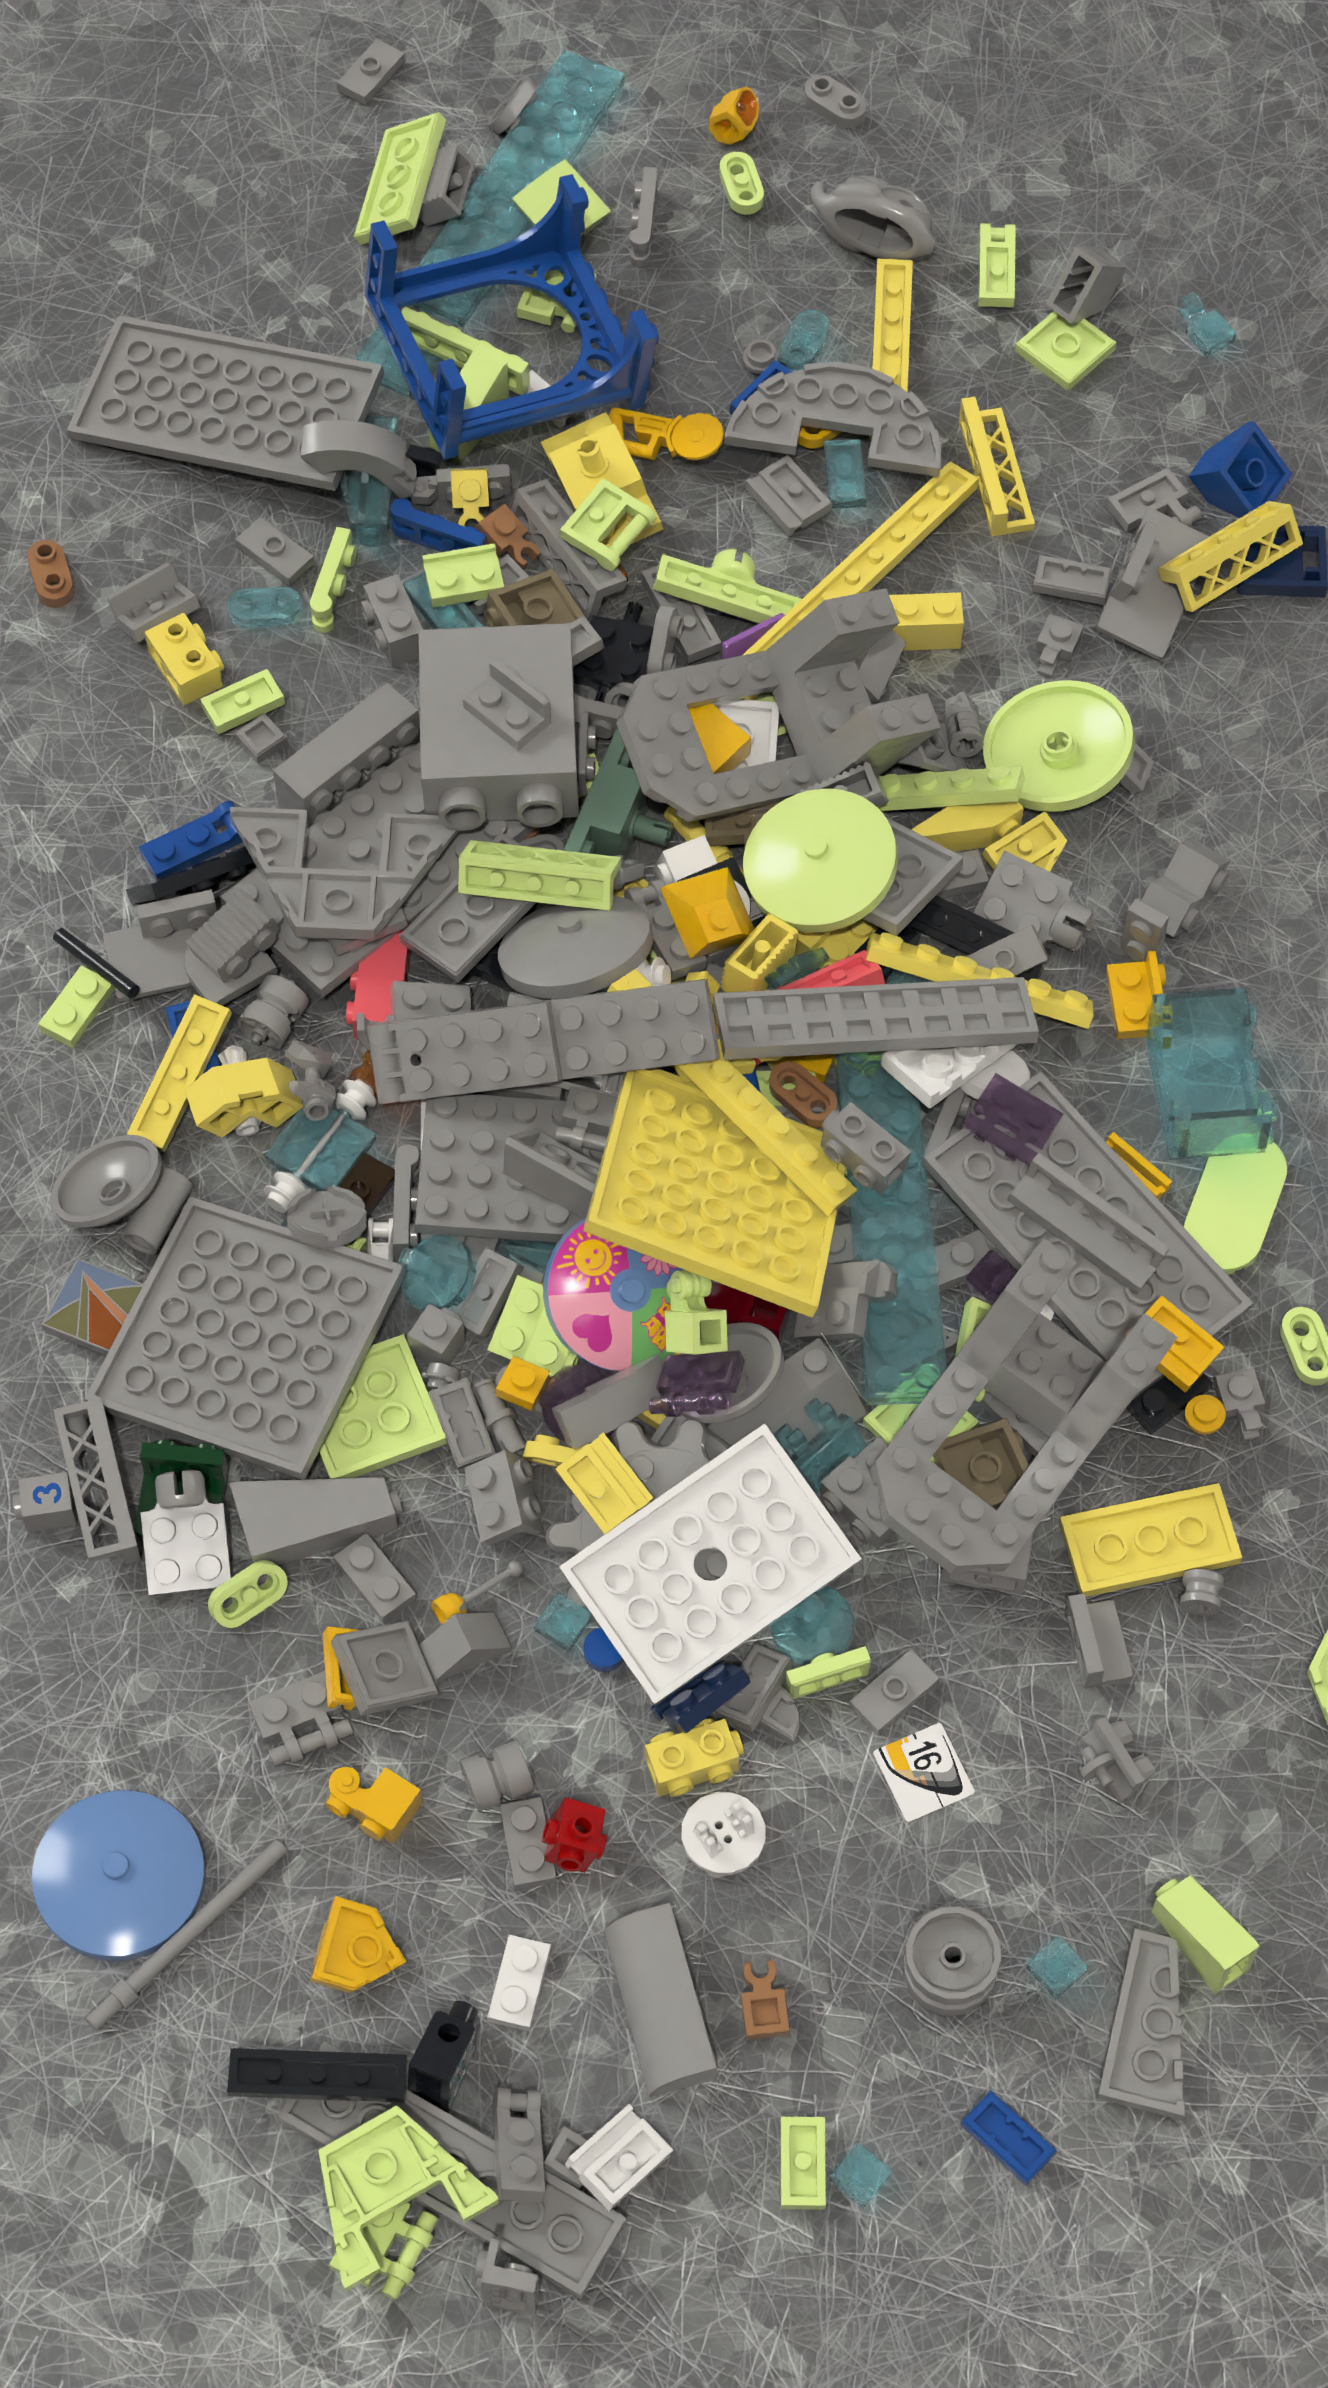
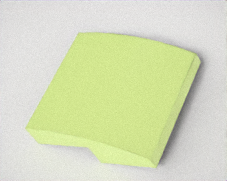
(541, 194)

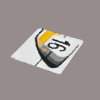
(923, 1772)

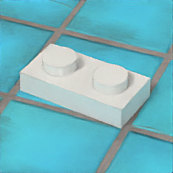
(519, 1983)

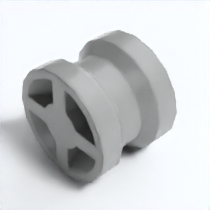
(1201, 1592)

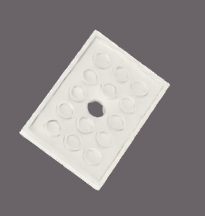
(644, 1578)

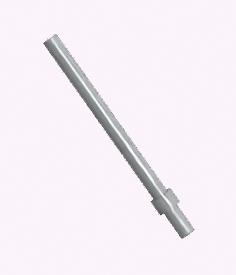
(125, 1992)

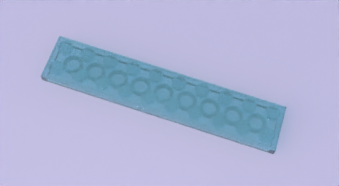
(550, 130)
(902, 1336)

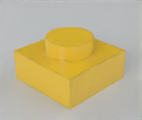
(522, 1383)

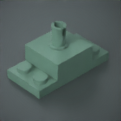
(615, 810)

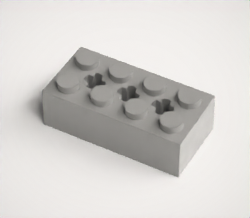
(348, 754)

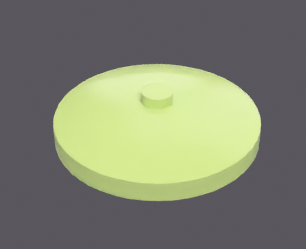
(1066, 738)
(821, 860)

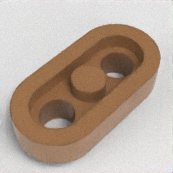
(49, 571)
(807, 1094)

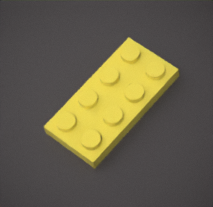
(1150, 1540)

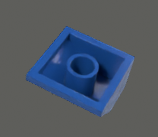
(1241, 471)

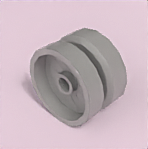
(945, 1936)

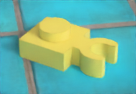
(469, 492)

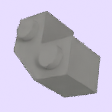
(1187, 885)

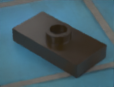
(369, 1180)

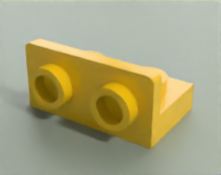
(1131, 994)

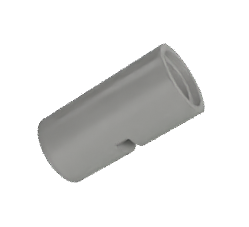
(157, 1212)

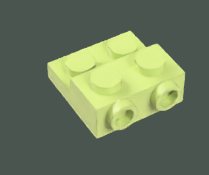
(526, 1330)

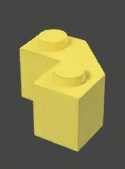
(239, 1090)

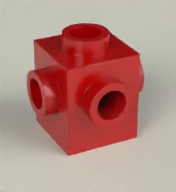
(574, 1835)

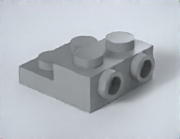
(853, 1495)

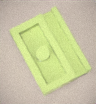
(462, 574)

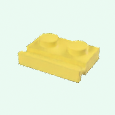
(604, 1484)

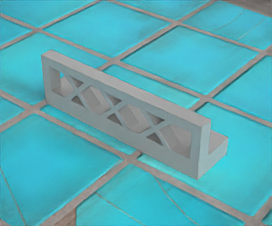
(545, 517)
(1086, 1224)
(113, 1482)

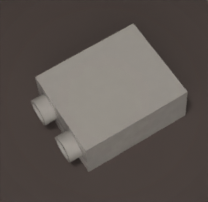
(466, 766)

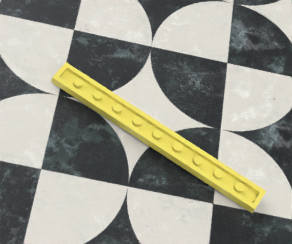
(882, 548)

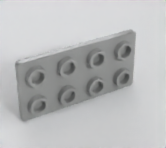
(1141, 606)
(156, 949)

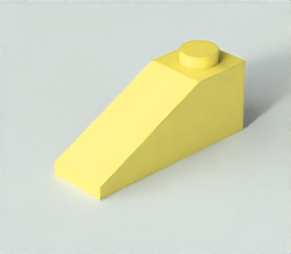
(971, 825)

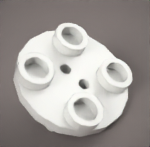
(706, 1844)

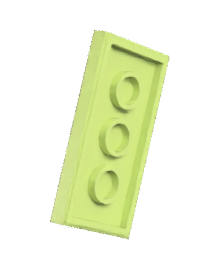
(401, 176)

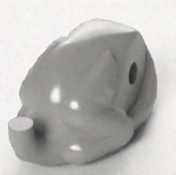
(875, 218)

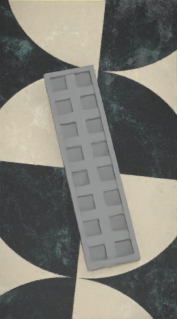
(874, 1018)

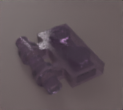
(1016, 1111)
(697, 1383)

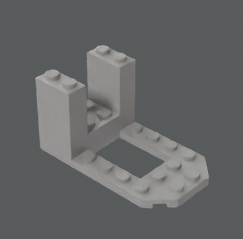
(817, 697)
(1041, 1378)

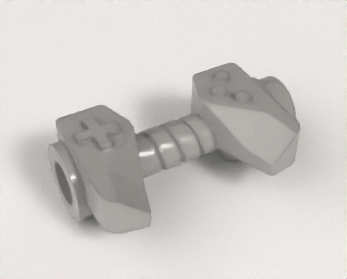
(315, 1093)

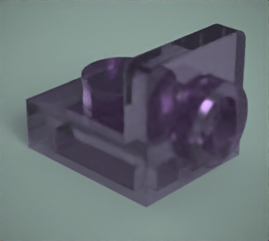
(991, 1276)

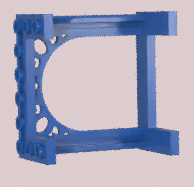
(543, 248)

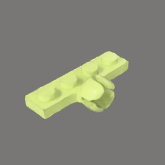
(724, 586)

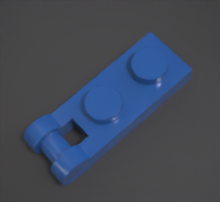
(432, 530)
(191, 843)

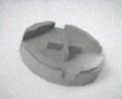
(326, 1217)

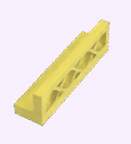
(979, 451)
(1224, 545)

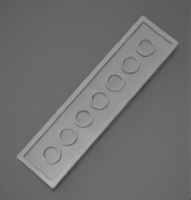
(557, 2239)

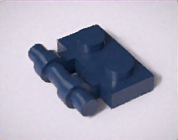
(701, 1696)

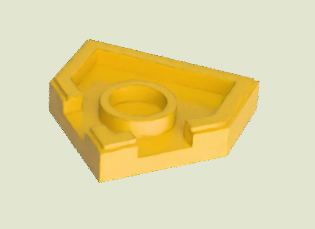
(354, 1948)

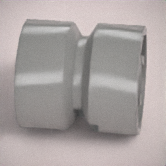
(496, 1776)

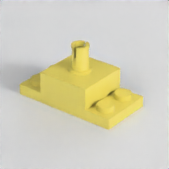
(592, 453)

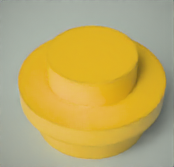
(1205, 1414)

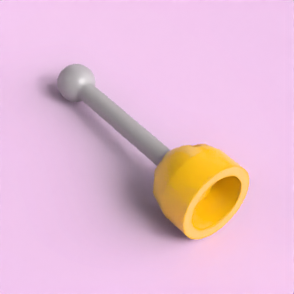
(452, 1603)

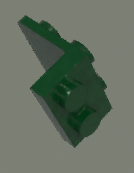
(166, 1457)

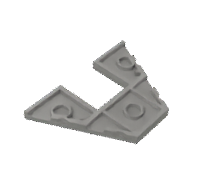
(339, 900)

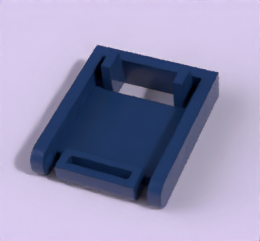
(1286, 574)

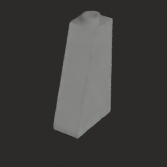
(311, 1515)

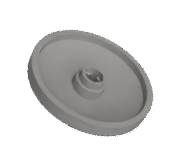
(574, 949)

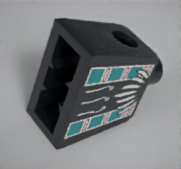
(444, 2055)

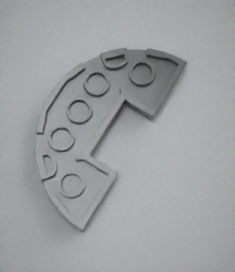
(844, 400)

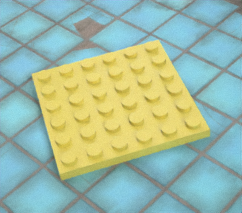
(706, 1197)

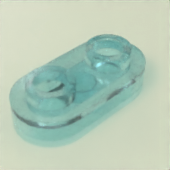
(799, 345)
(264, 607)

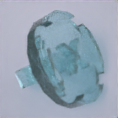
(437, 1272)
(815, 1627)

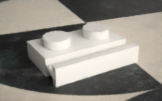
(619, 2157)

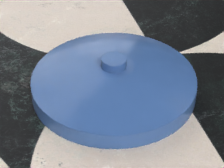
(118, 1875)

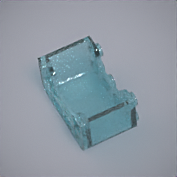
(1207, 1074)

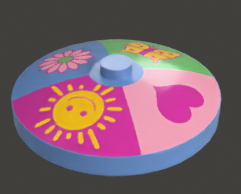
(606, 1300)

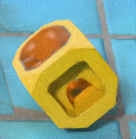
(734, 116)

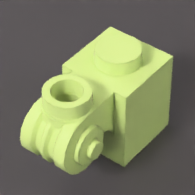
(689, 1323)

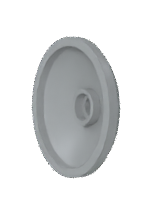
(106, 1181)
(759, 1375)

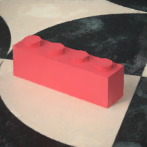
(374, 980)

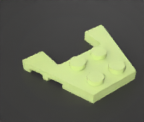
(380, 2171)

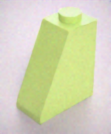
(485, 383)
(1205, 1932)

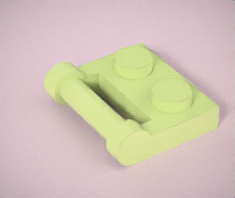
(599, 516)

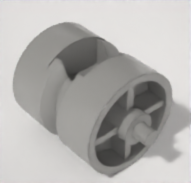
(271, 1014)

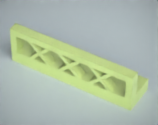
(538, 875)

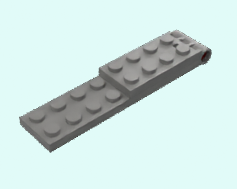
(543, 1041)

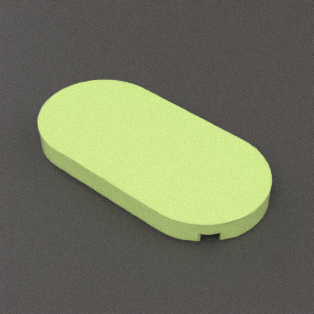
(1236, 1205)

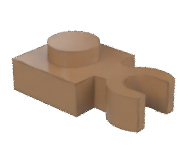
(508, 535)
(764, 2008)

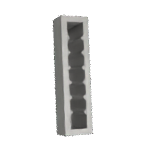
(660, 2000)

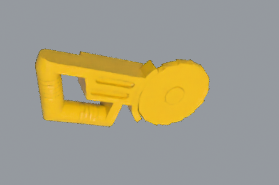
(689, 437)

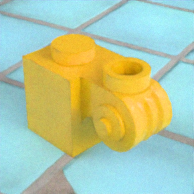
(381, 1809)

